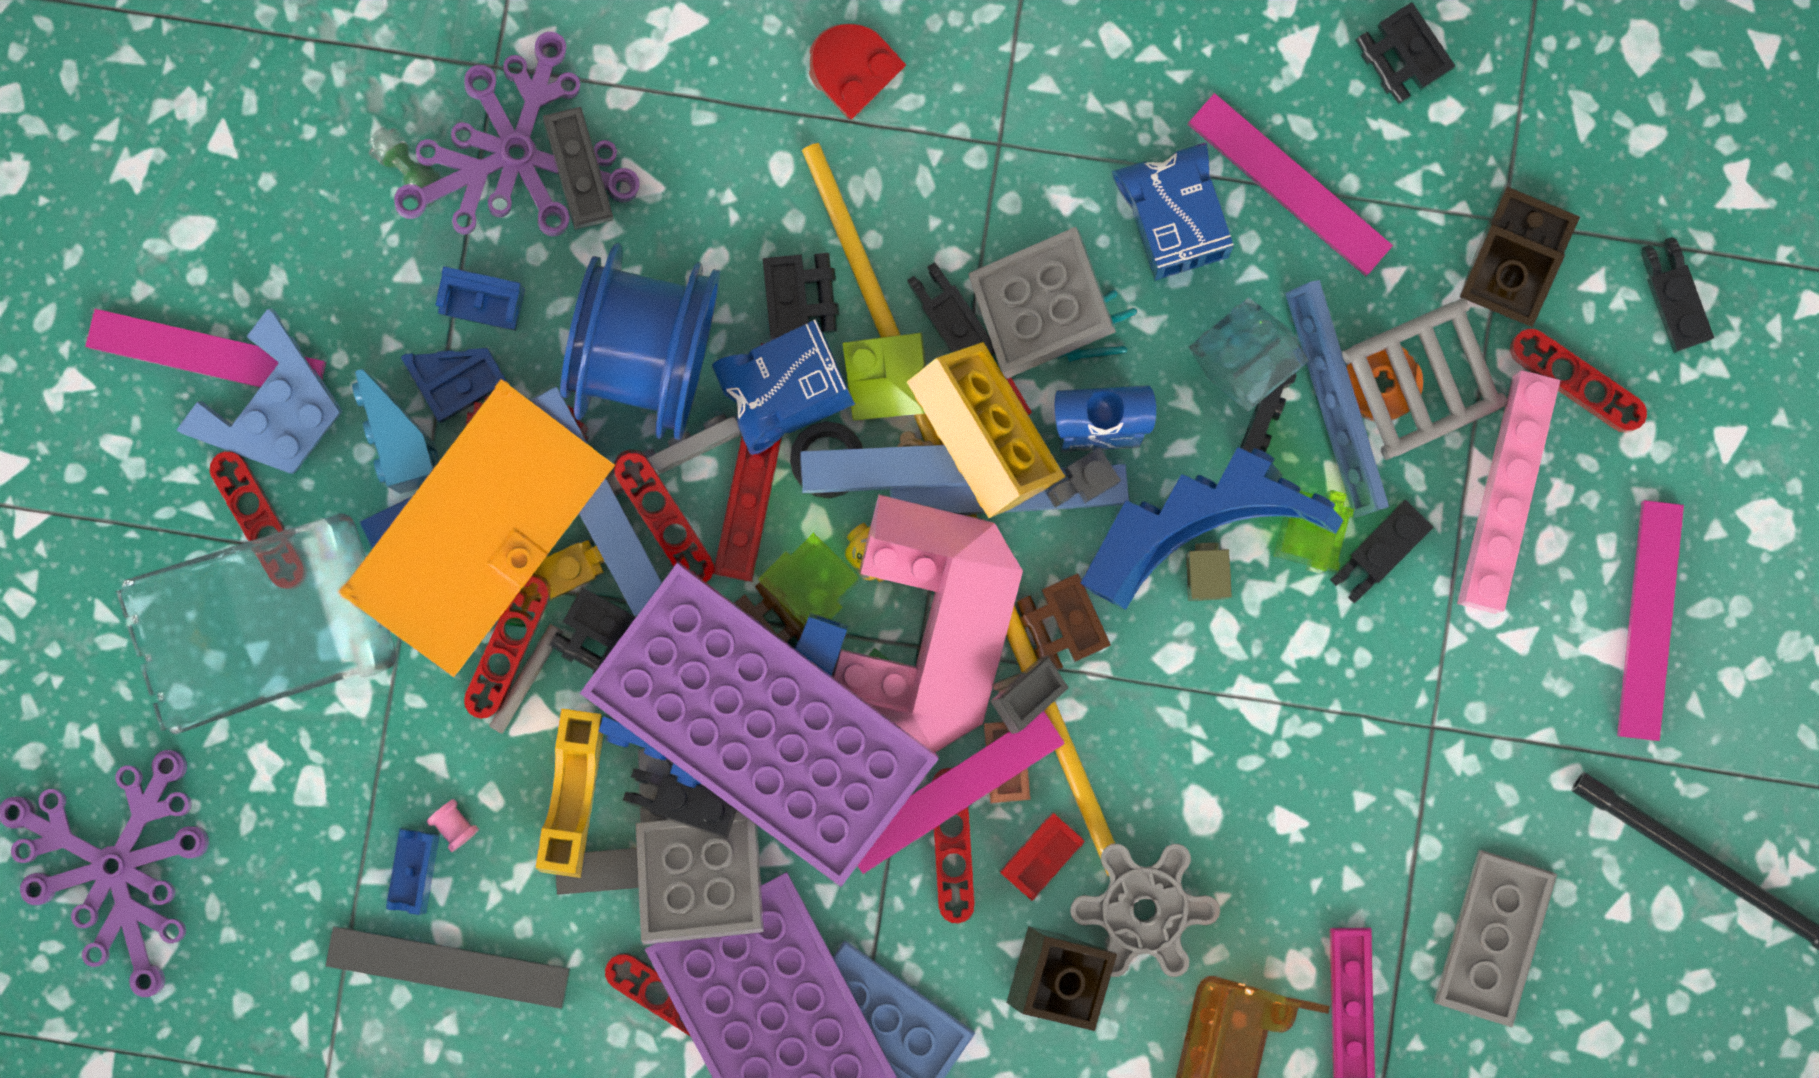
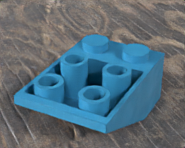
(402, 445)

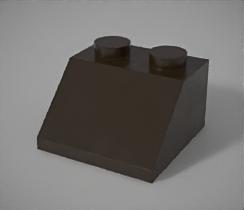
(1061, 979)

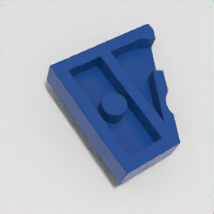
(453, 379)

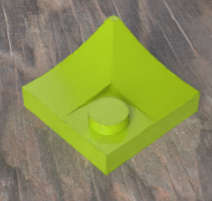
(880, 372)

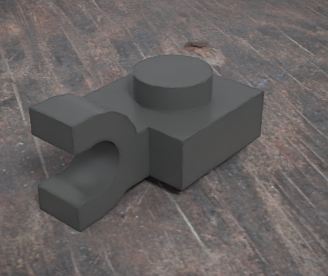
(1087, 477)

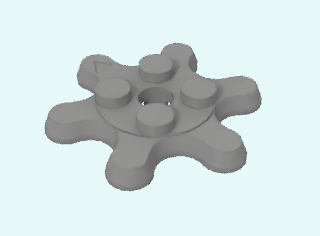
(1172, 915)

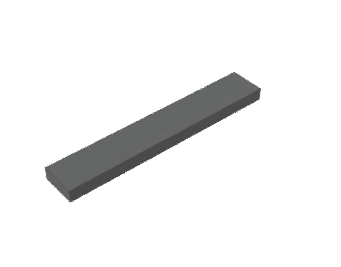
(447, 967)

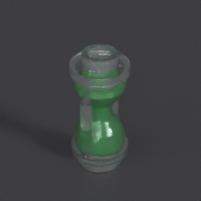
(393, 152)

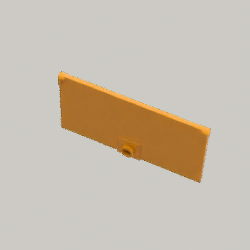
(477, 528)

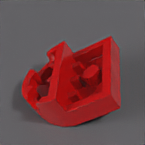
(852, 66)

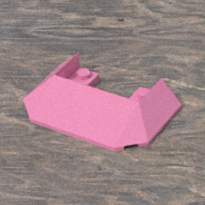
(966, 626)

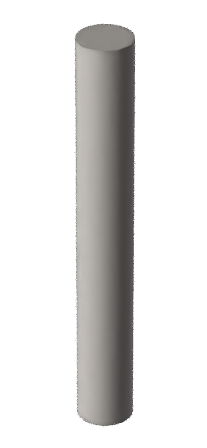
(524, 681)

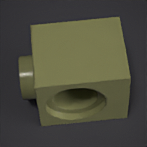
(1208, 573)

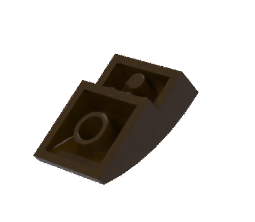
(1518, 256)

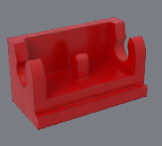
(1042, 856)

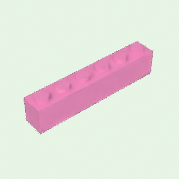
(1508, 492)

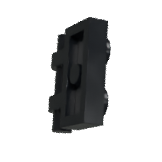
(1414, 45)
(787, 293)
(592, 618)

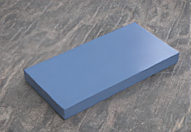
(909, 1027)

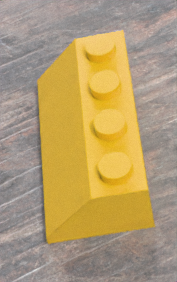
(985, 428)

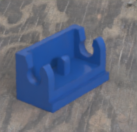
(480, 298)
(412, 871)

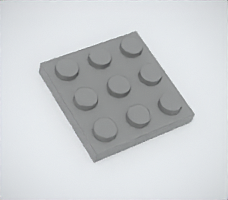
(1041, 302)
(698, 881)

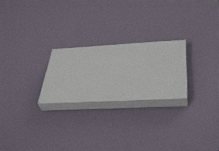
(1495, 938)

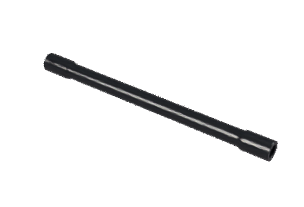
(1607, 800)

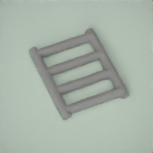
(1390, 341)

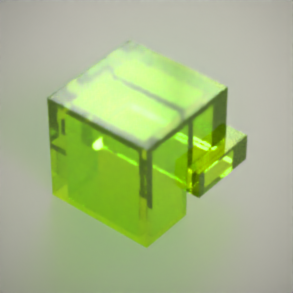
(1311, 544)
(810, 580)

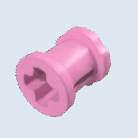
(452, 825)

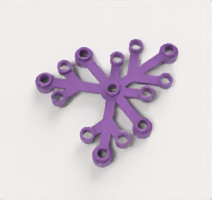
(474, 171)
(126, 911)

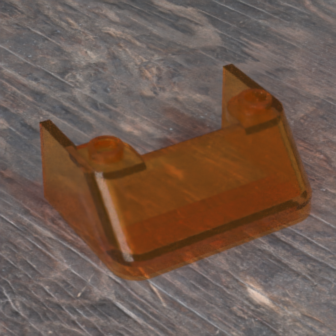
(1232, 1026)

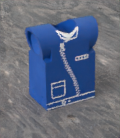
(1176, 211)
(783, 386)
(1104, 417)

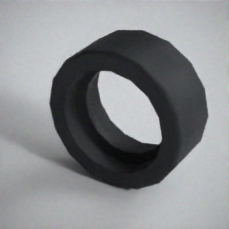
(811, 434)

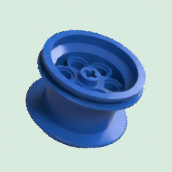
(639, 340)

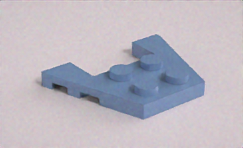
(283, 416)

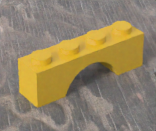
(571, 802)

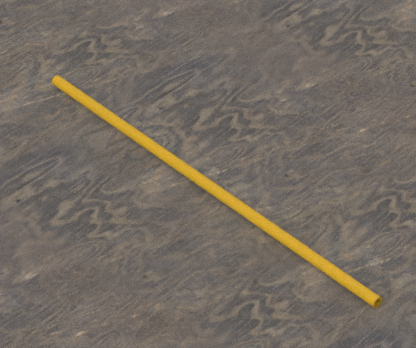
(887, 327)

